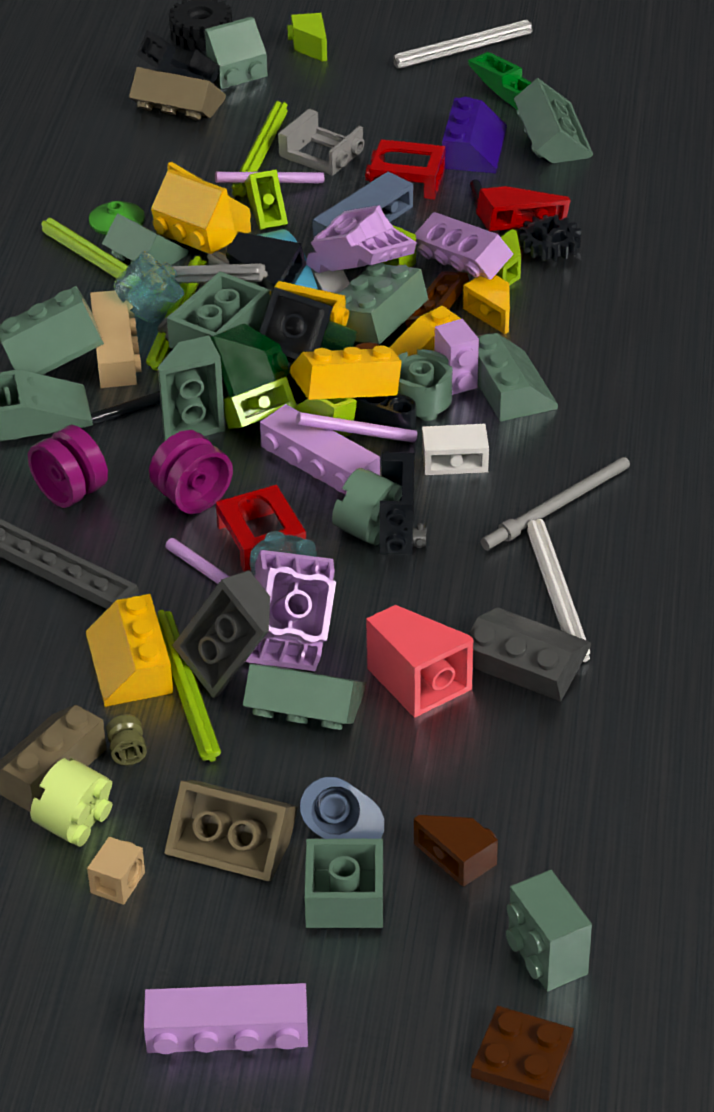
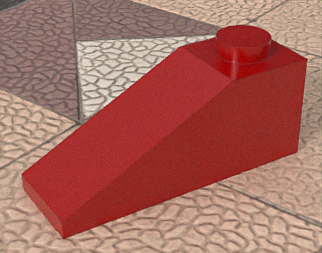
(510, 207)

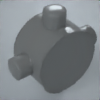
(419, 536)

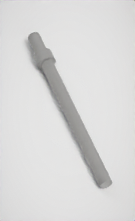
(512, 527)

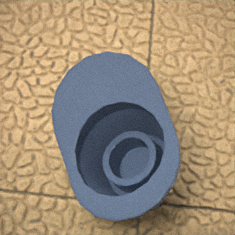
(340, 811)

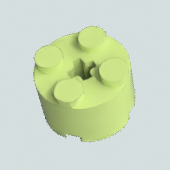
(72, 801)

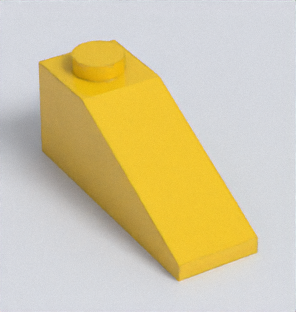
(422, 332)

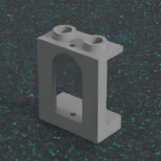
(306, 129)

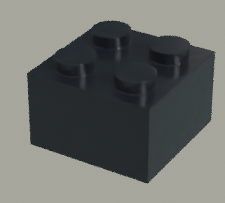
(294, 322)

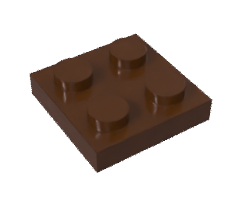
(522, 1053)

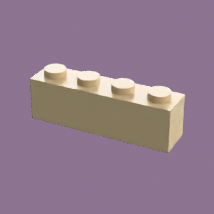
(119, 354)

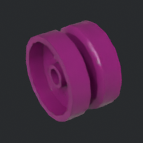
(67, 466)
(190, 471)

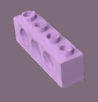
(462, 246)

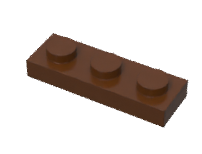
(441, 292)

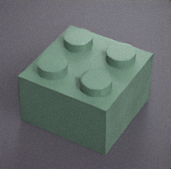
(344, 883)
(548, 930)

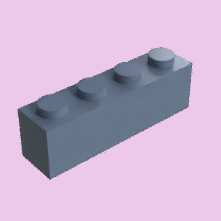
(388, 191)

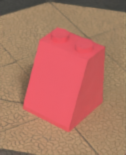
(418, 658)

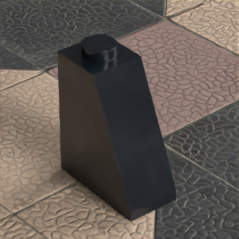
(281, 258)

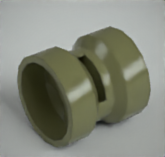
(126, 740)

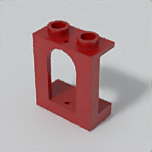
(429, 175)
(235, 511)

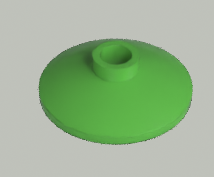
(104, 215)

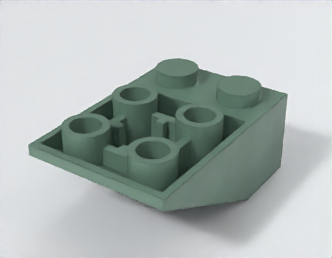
(39, 404)

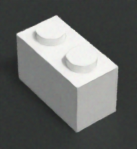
(455, 449)

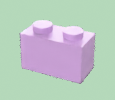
(461, 348)

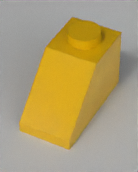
(488, 301)

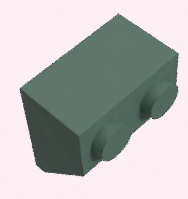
(237, 51)
(130, 239)

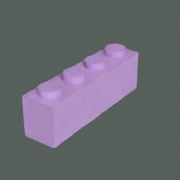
(314, 449)
(226, 1018)

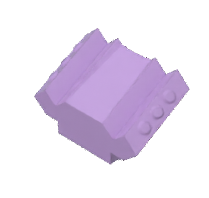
(358, 240)
(300, 608)

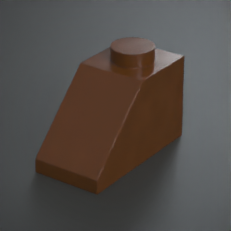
(457, 845)

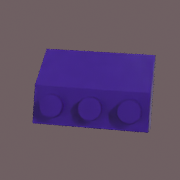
(473, 137)

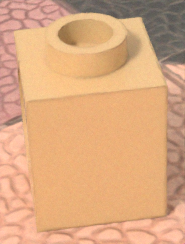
(116, 870)

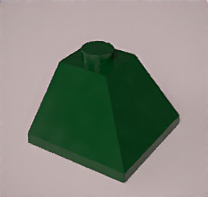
(248, 359)

